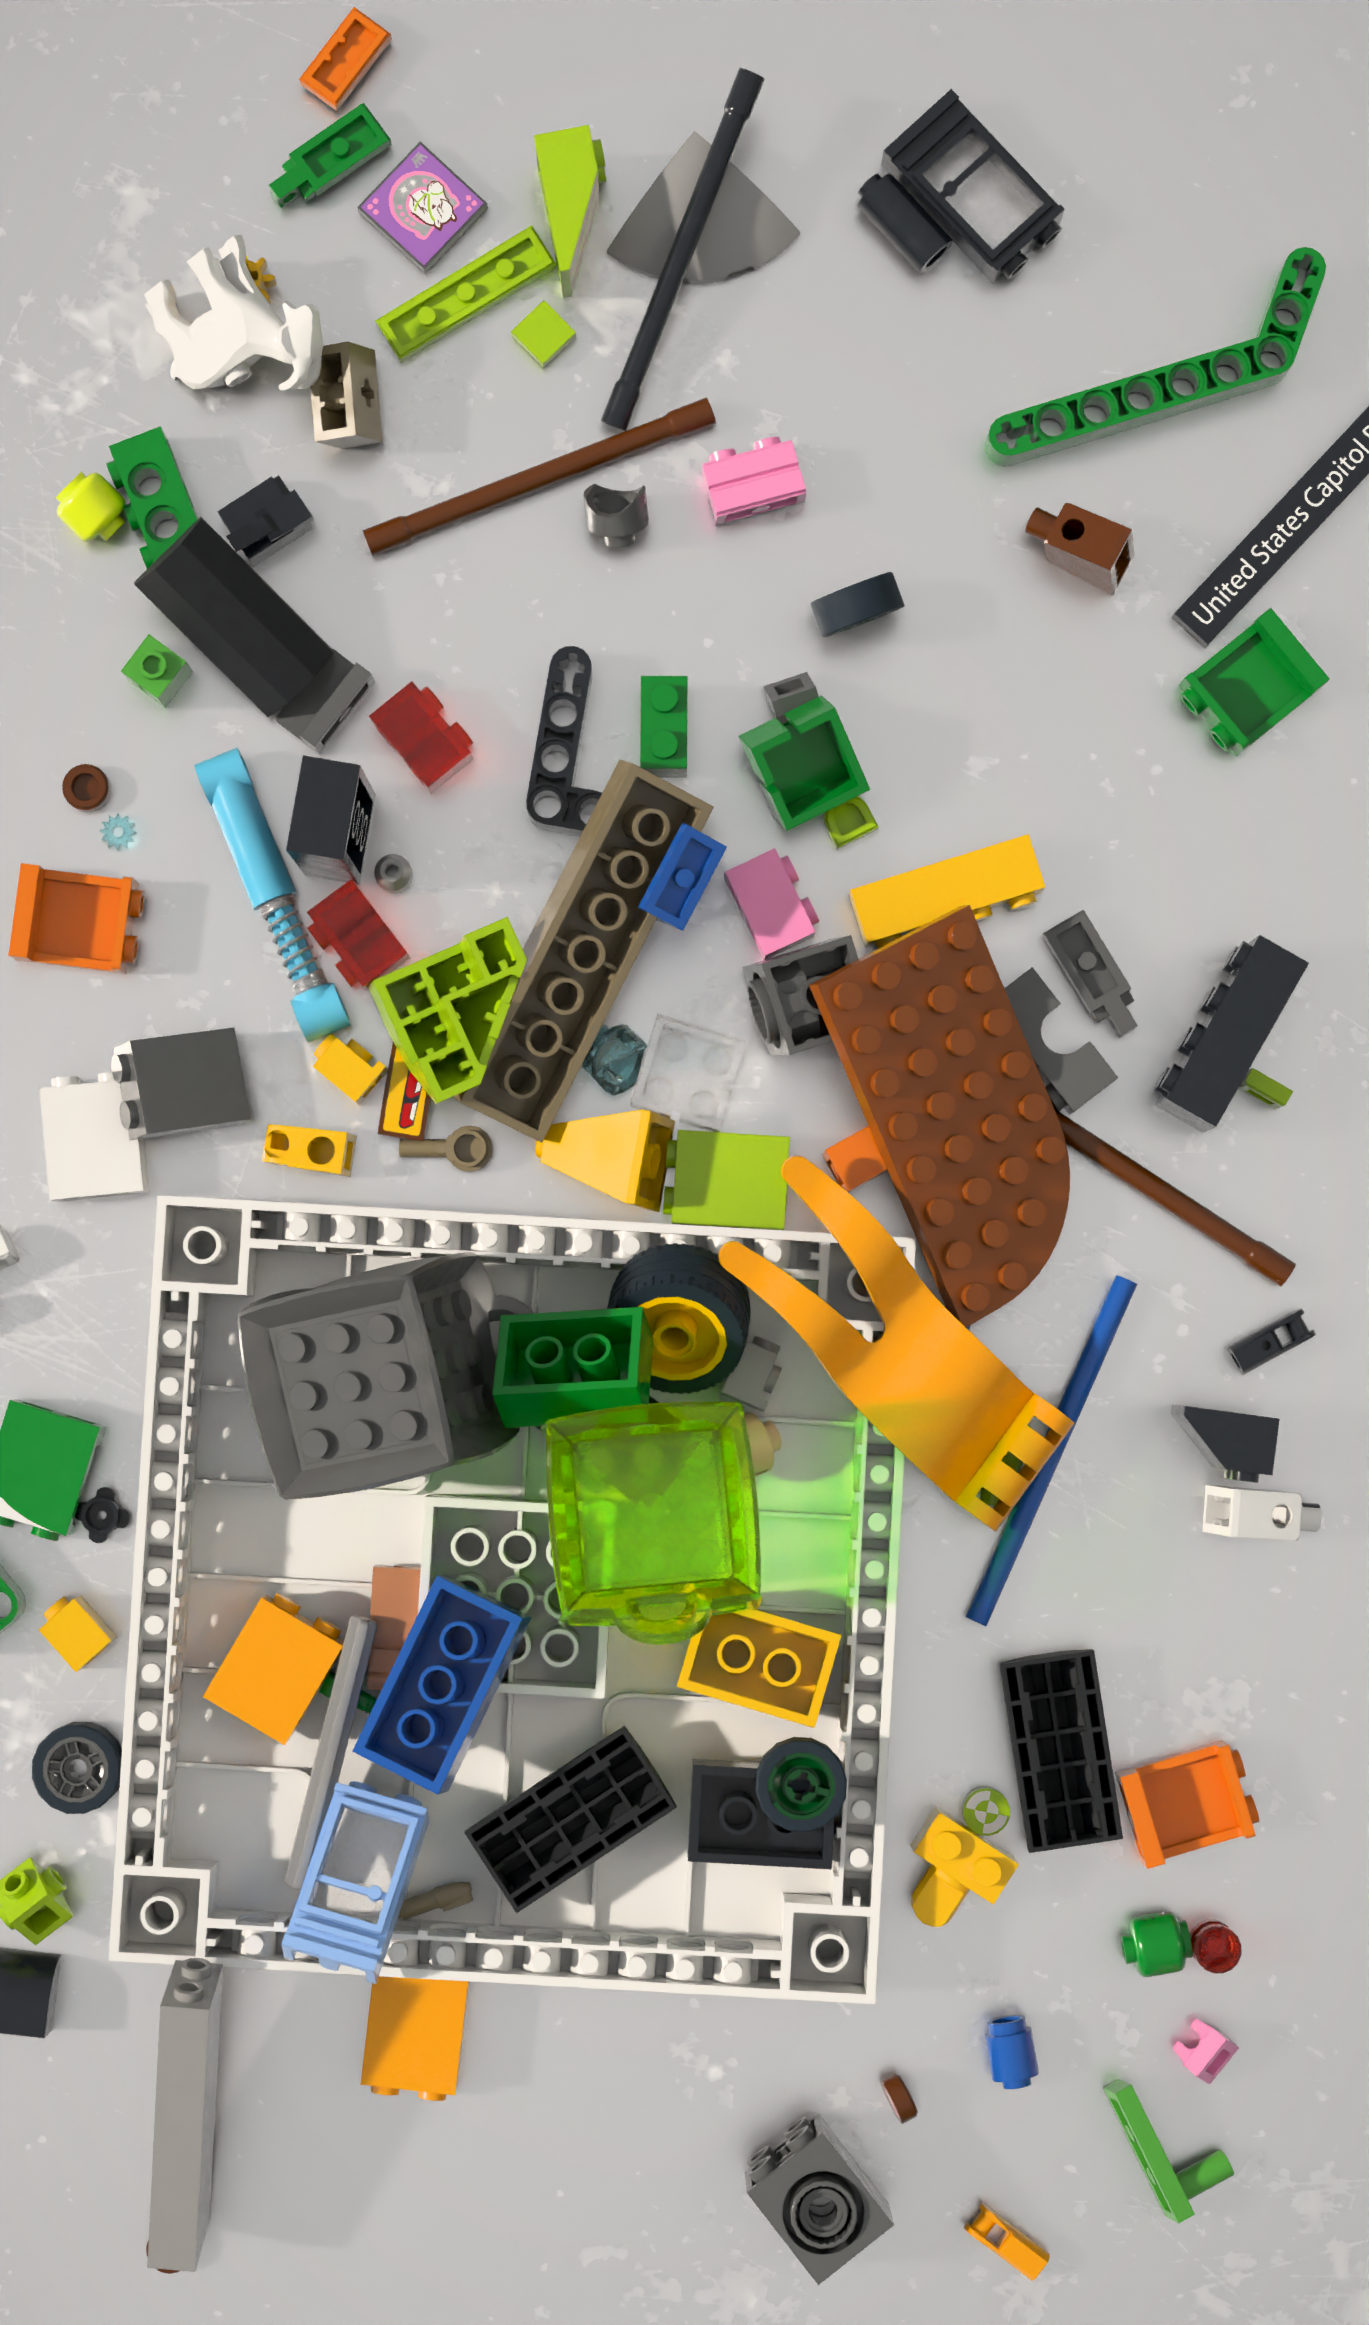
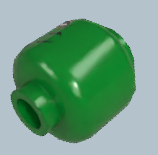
(1157, 1944)

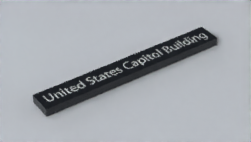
(1278, 535)

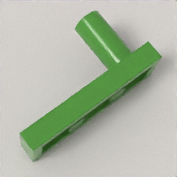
(1169, 2188)

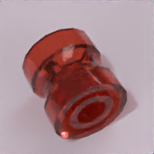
(1222, 1952)

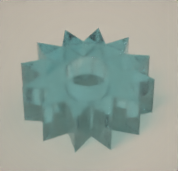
(112, 825)

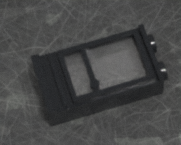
(973, 188)

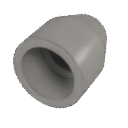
(397, 883)

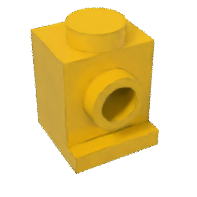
(348, 1067)

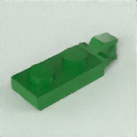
(330, 156)

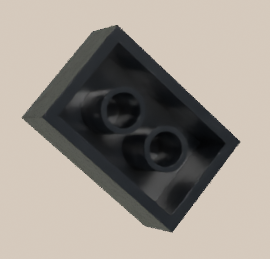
(733, 1829)

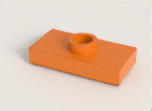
(345, 59)

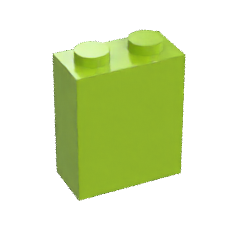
(727, 1180)

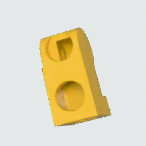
(310, 1149)

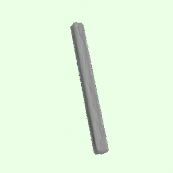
(332, 1744)

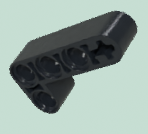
(562, 739)

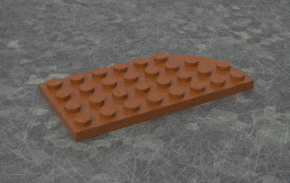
(953, 1108)

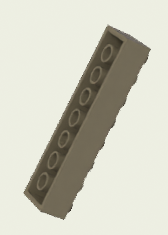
(582, 949)

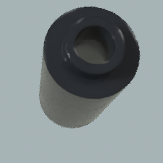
(903, 221)

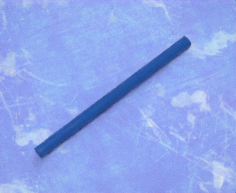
(1070, 1405)

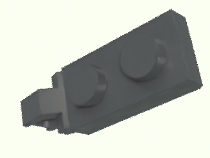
(1092, 971)

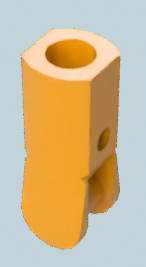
(1012, 2244)

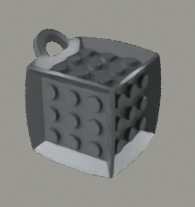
(375, 1375)

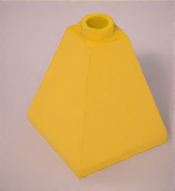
(614, 1154)

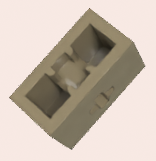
(346, 397)

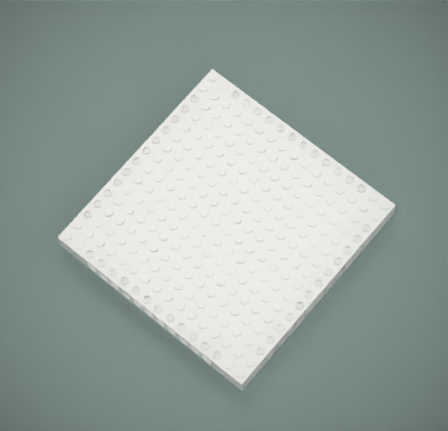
(219, 1803)

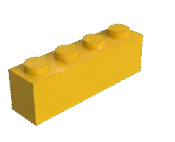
(979, 879)

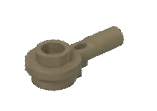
(466, 1148)

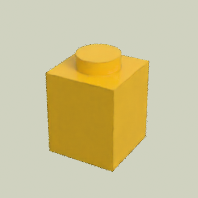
(76, 1631)

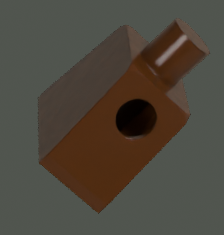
(1097, 555)

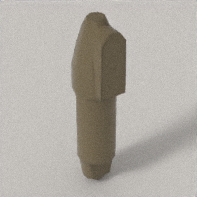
(443, 1897)

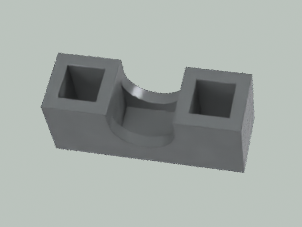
(1070, 1077)

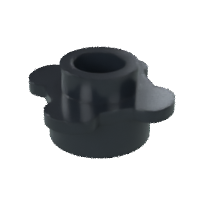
(115, 1516)

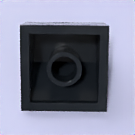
(1231, 1441)

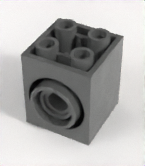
(782, 995)
(809, 2167)

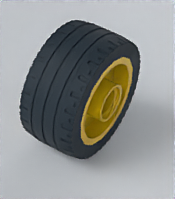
(693, 1313)

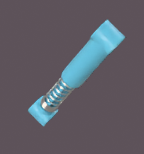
(270, 890)

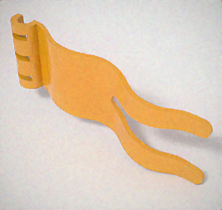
(926, 1376)

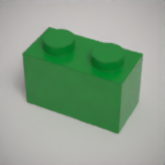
(664, 725)

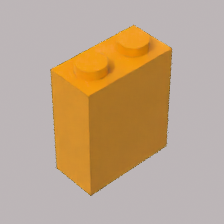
(275, 1667)
(415, 2036)

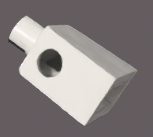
(1258, 1513)

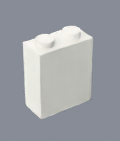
(86, 1142)

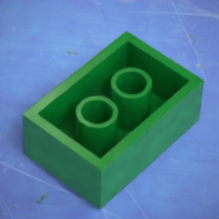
(571, 1363)

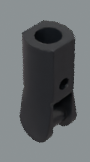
(1265, 1344)

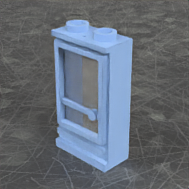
(357, 1879)

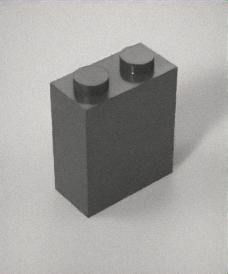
(180, 1083)

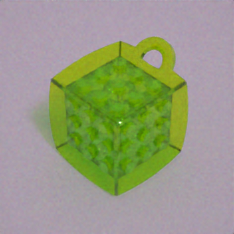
(653, 1517)

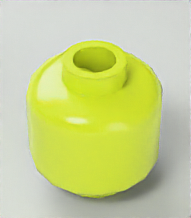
(91, 507)

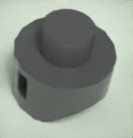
(616, 514)

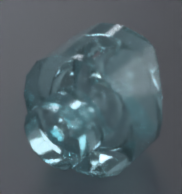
(615, 1051)

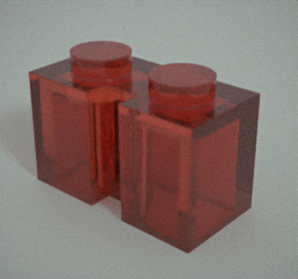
(422, 736)
(357, 935)

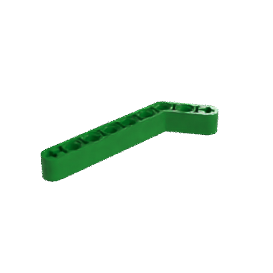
(1157, 383)

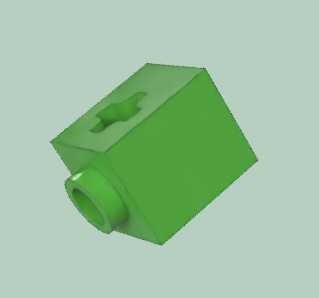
(157, 671)

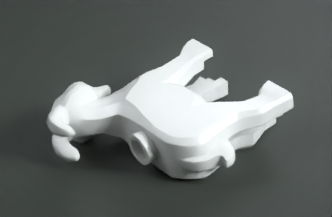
(237, 329)

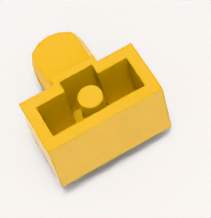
(958, 1864)

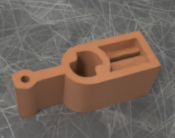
(395, 1610)

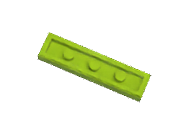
(466, 294)

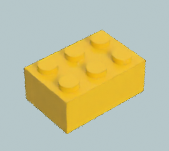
(762, 1664)

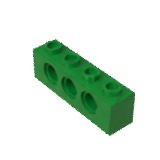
(146, 457)

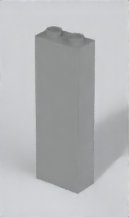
(185, 2114)

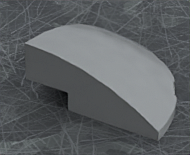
(739, 232)

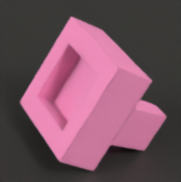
(1210, 2055)

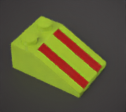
(570, 176)

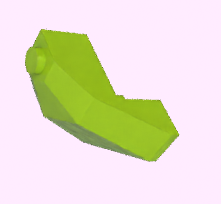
(452, 1008)

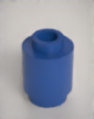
(1011, 2051)

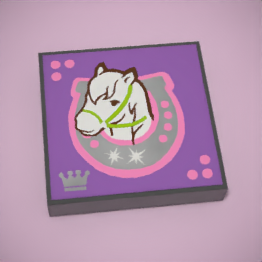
(422, 207)

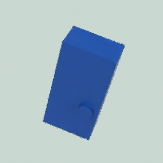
(441, 1684)

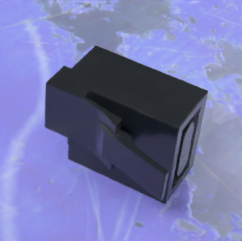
(265, 520)

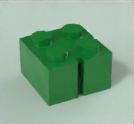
(804, 763)

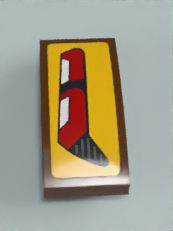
(404, 1102)

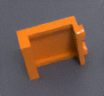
(75, 920)
(1186, 1802)

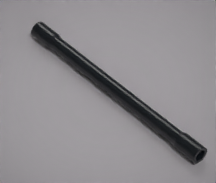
(736, 113)

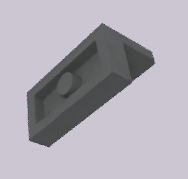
(326, 702)

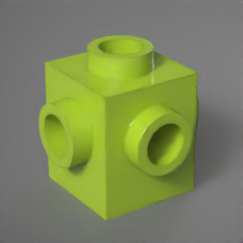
(33, 1901)

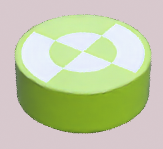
(985, 1811)

